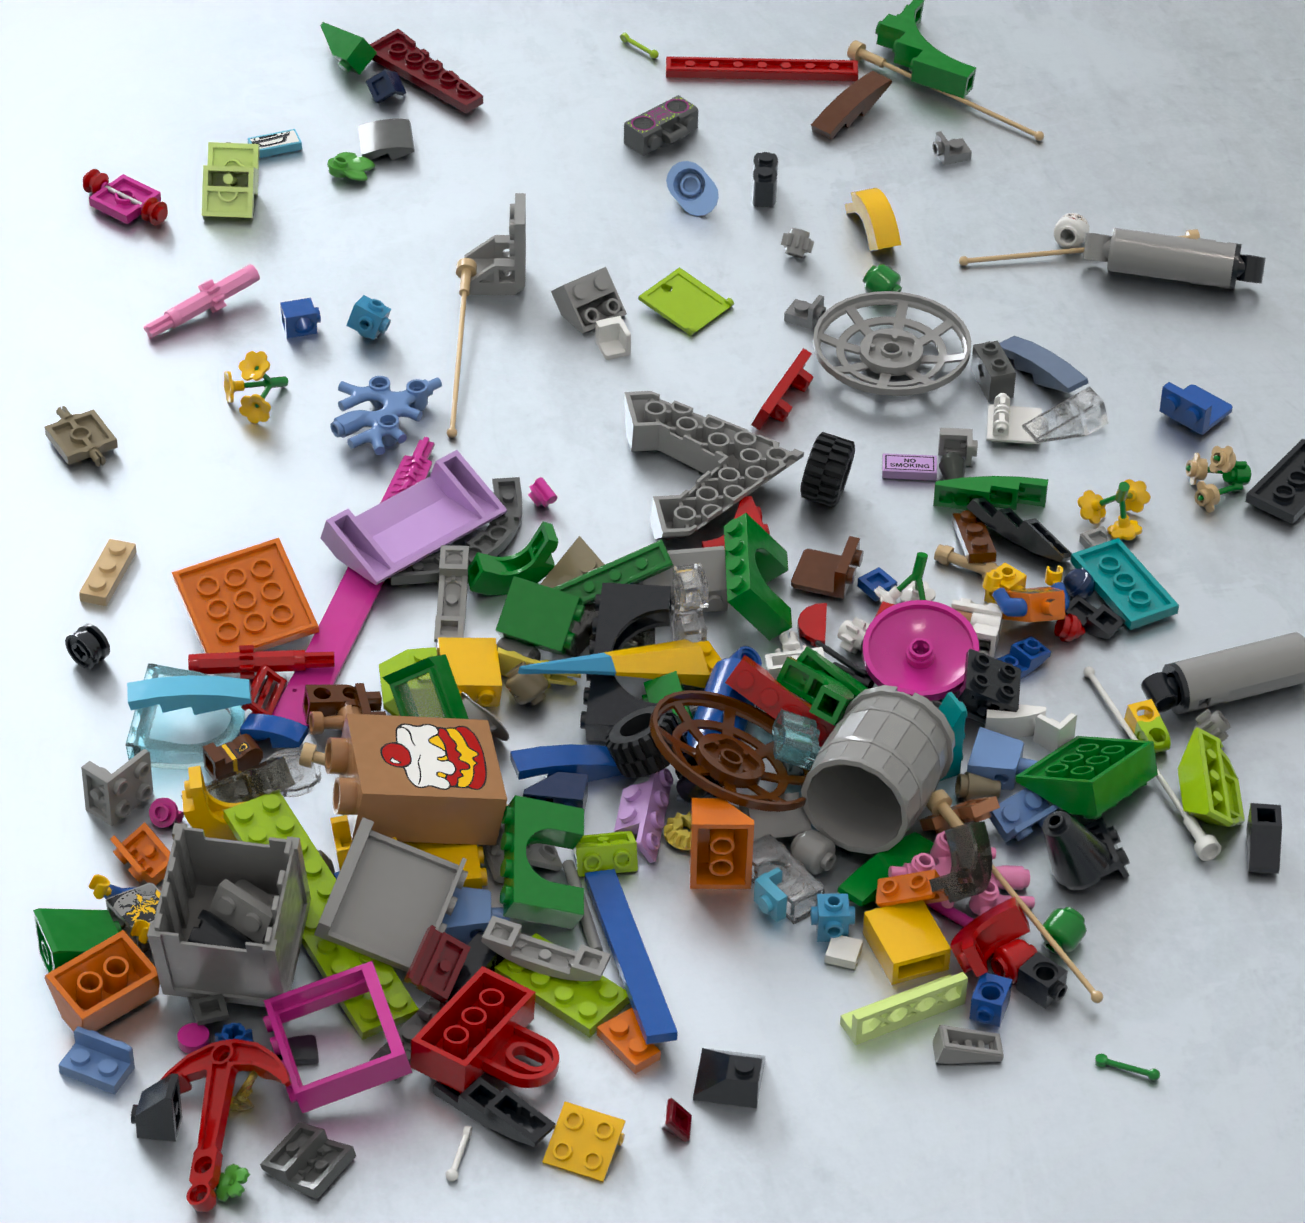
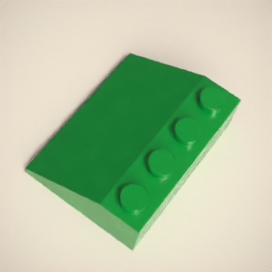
(1091, 773)

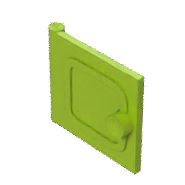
(688, 304)

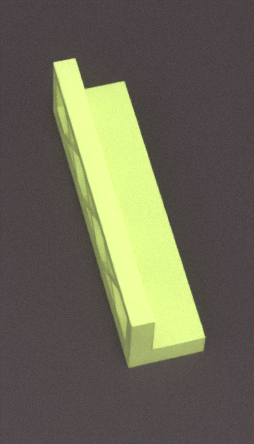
(905, 1008)

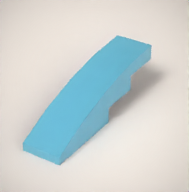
(180, 692)

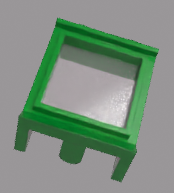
(427, 690)

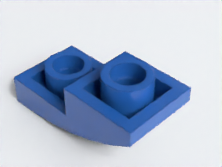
(1026, 655)
(281, 731)

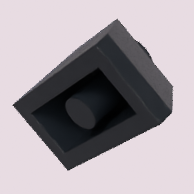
(159, 1110)

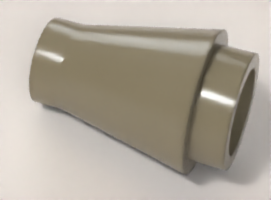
(974, 786)

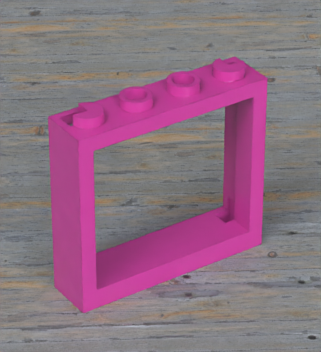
(322, 995)

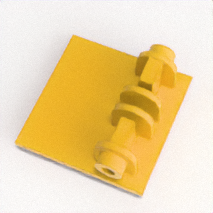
(584, 1141)

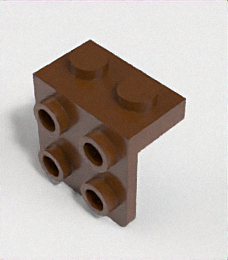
(828, 572)

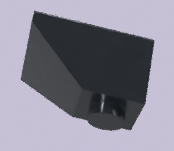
(729, 1078)

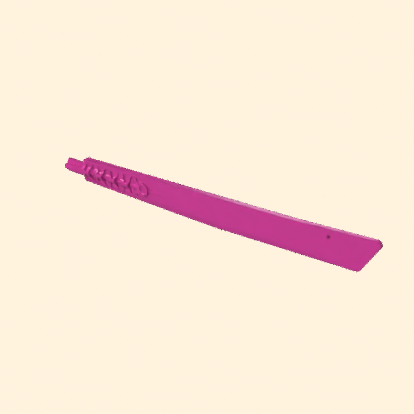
(349, 604)

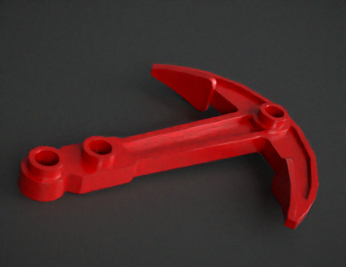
(219, 1065)

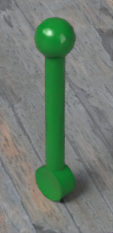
(1102, 1060)

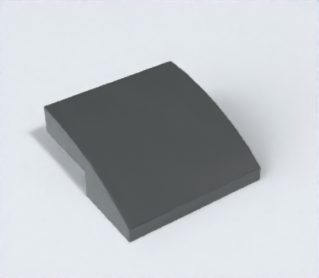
(386, 137)
(308, 1160)

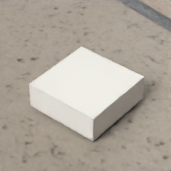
(844, 951)

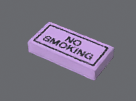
(909, 466)

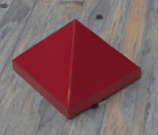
(677, 1120)

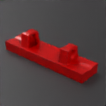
(775, 405)

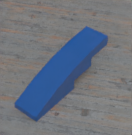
(569, 758)

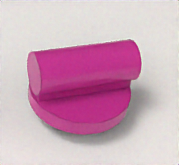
(542, 493)
(165, 813)

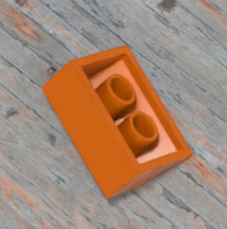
(720, 845)
(103, 983)

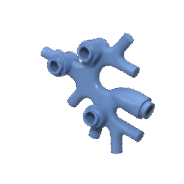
(383, 422)

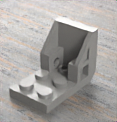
(500, 270)

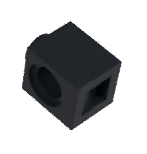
(1042, 980)

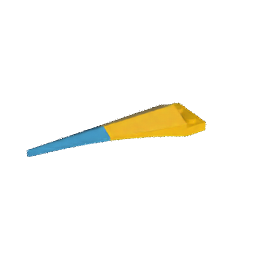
(689, 659)

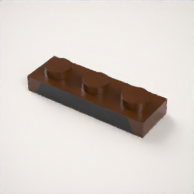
(974, 538)

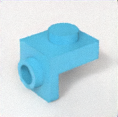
(769, 897)

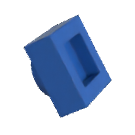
(873, 579)

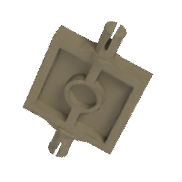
(80, 436)

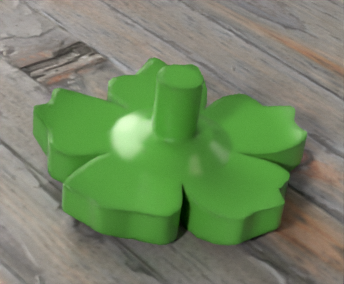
(231, 1182)

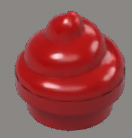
(1069, 628)

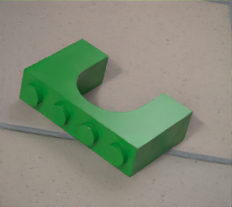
(751, 563)
(525, 892)

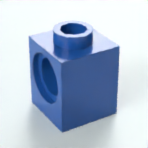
(299, 317)
(990, 999)

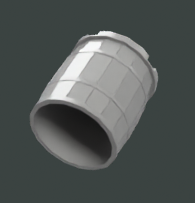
(878, 769)

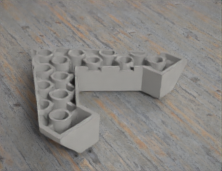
(727, 454)

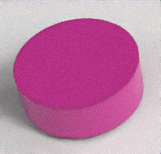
(192, 1037)

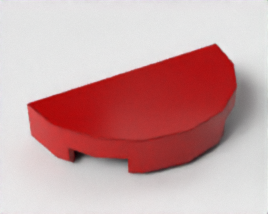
(812, 623)

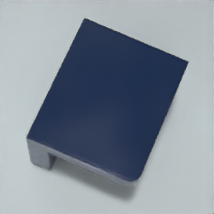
(385, 85)

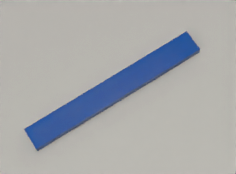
(631, 957)

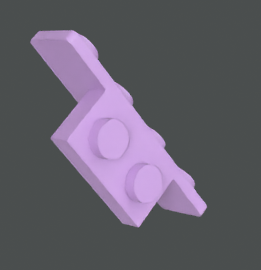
(644, 811)

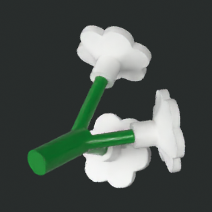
(912, 590)

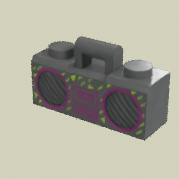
(661, 125)

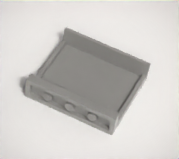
(388, 898)

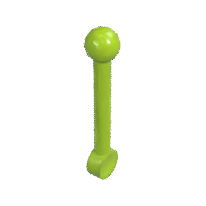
(625, 38)

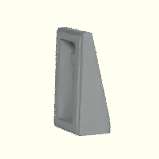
(955, 1044)

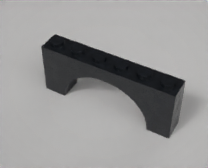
(622, 615)

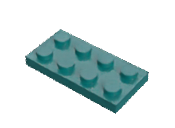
(1125, 584)

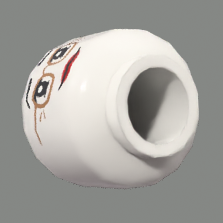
(1071, 230)

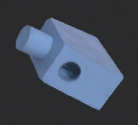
(998, 758)
(471, 913)

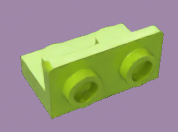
(606, 852)

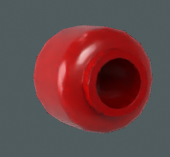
(1011, 957)

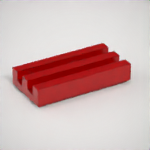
(255, 686)

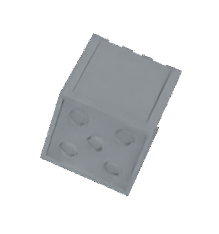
(189, 885)

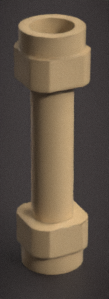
(946, 555)

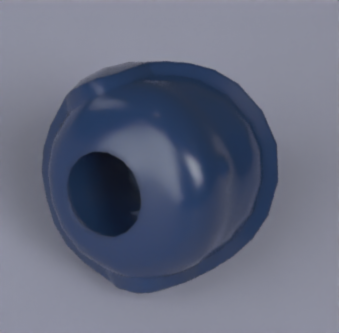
(1079, 582)

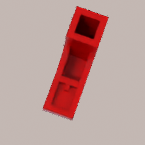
(986, 933)

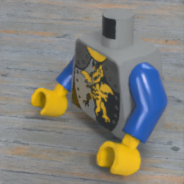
(131, 906)

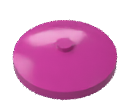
(919, 648)

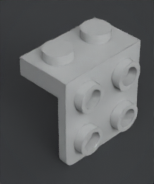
(244, 908)

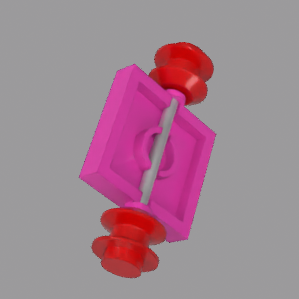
(124, 198)

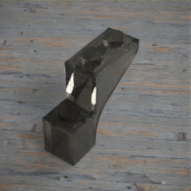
(251, 783)

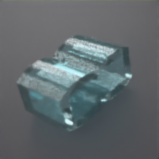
(795, 739)

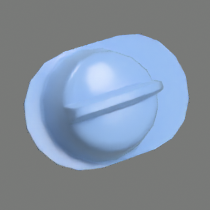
(692, 188)

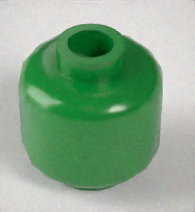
(881, 279)
(1066, 928)

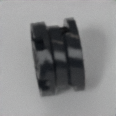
(87, 645)

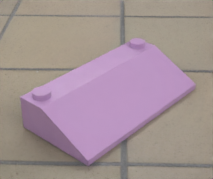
(413, 521)

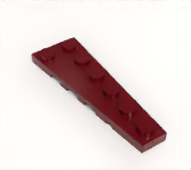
(399, 54)

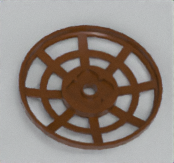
(722, 755)

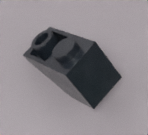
(1264, 838)

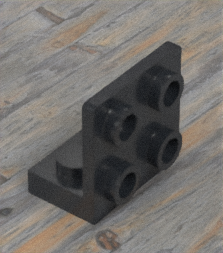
(989, 686)

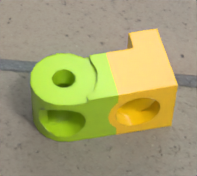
(1148, 726)

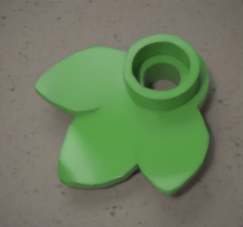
(349, 165)

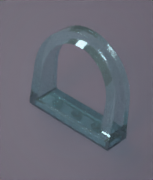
(169, 754)

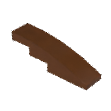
(850, 104)

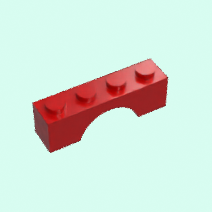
(770, 696)

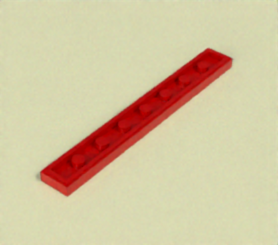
(762, 68)

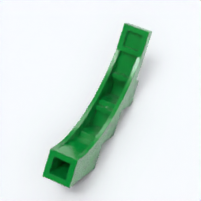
(925, 62)

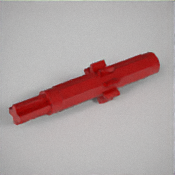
(248, 662)

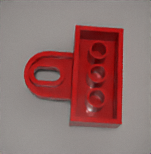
(483, 1033)

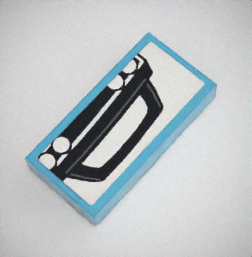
(277, 143)

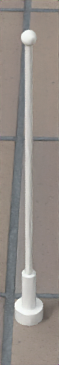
(1206, 845)

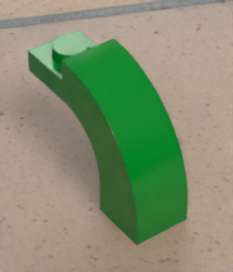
(495, 574)
(825, 693)

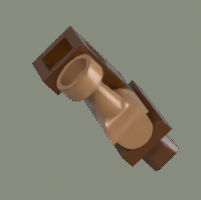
(327, 705)

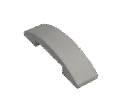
(452, 592)
(541, 956)

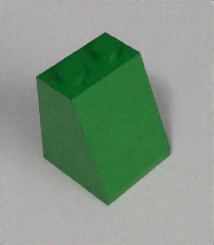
(540, 616)
(70, 932)

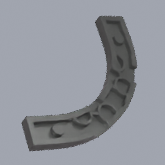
(489, 542)

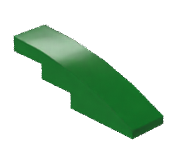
(998, 490)
(863, 882)

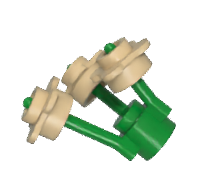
(1222, 462)

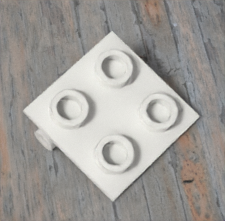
(1006, 421)

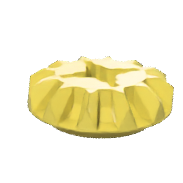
(674, 831)

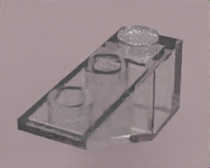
(1069, 419)

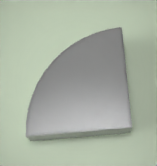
(1093, 537)

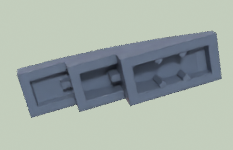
(1043, 364)

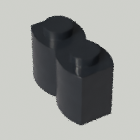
(764, 179)

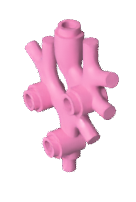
(940, 854)

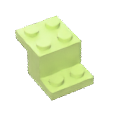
(230, 180)

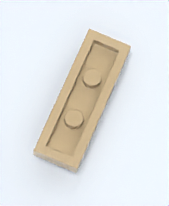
(107, 572)

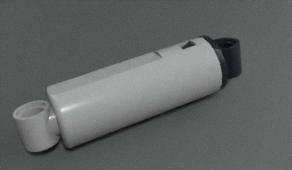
(1174, 258)
(1228, 674)

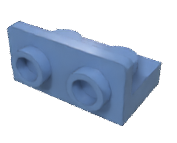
(1020, 814)
(98, 1060)

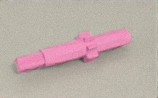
(210, 297)

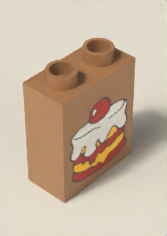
(418, 778)

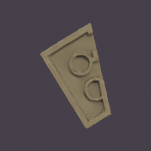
(575, 562)

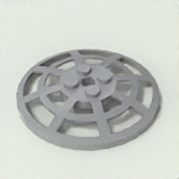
(877, 343)

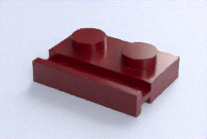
(437, 964)

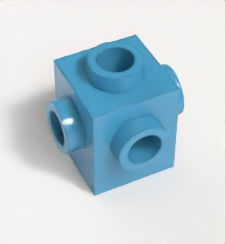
(369, 317)
(832, 916)

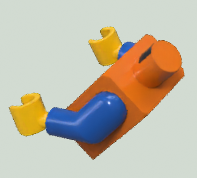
(1031, 603)

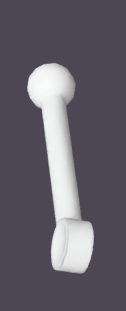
(452, 1173)

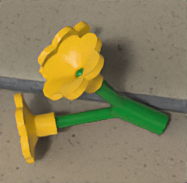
(254, 368)
(1129, 495)

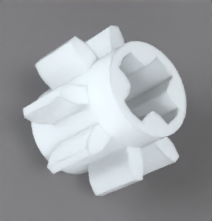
(852, 634)

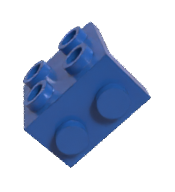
(1193, 407)

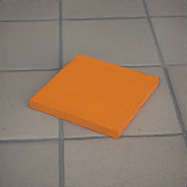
(245, 600)

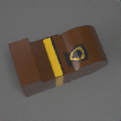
(231, 756)

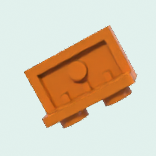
(145, 854)
(908, 889)

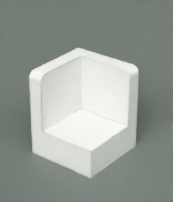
(613, 338)
(1052, 733)

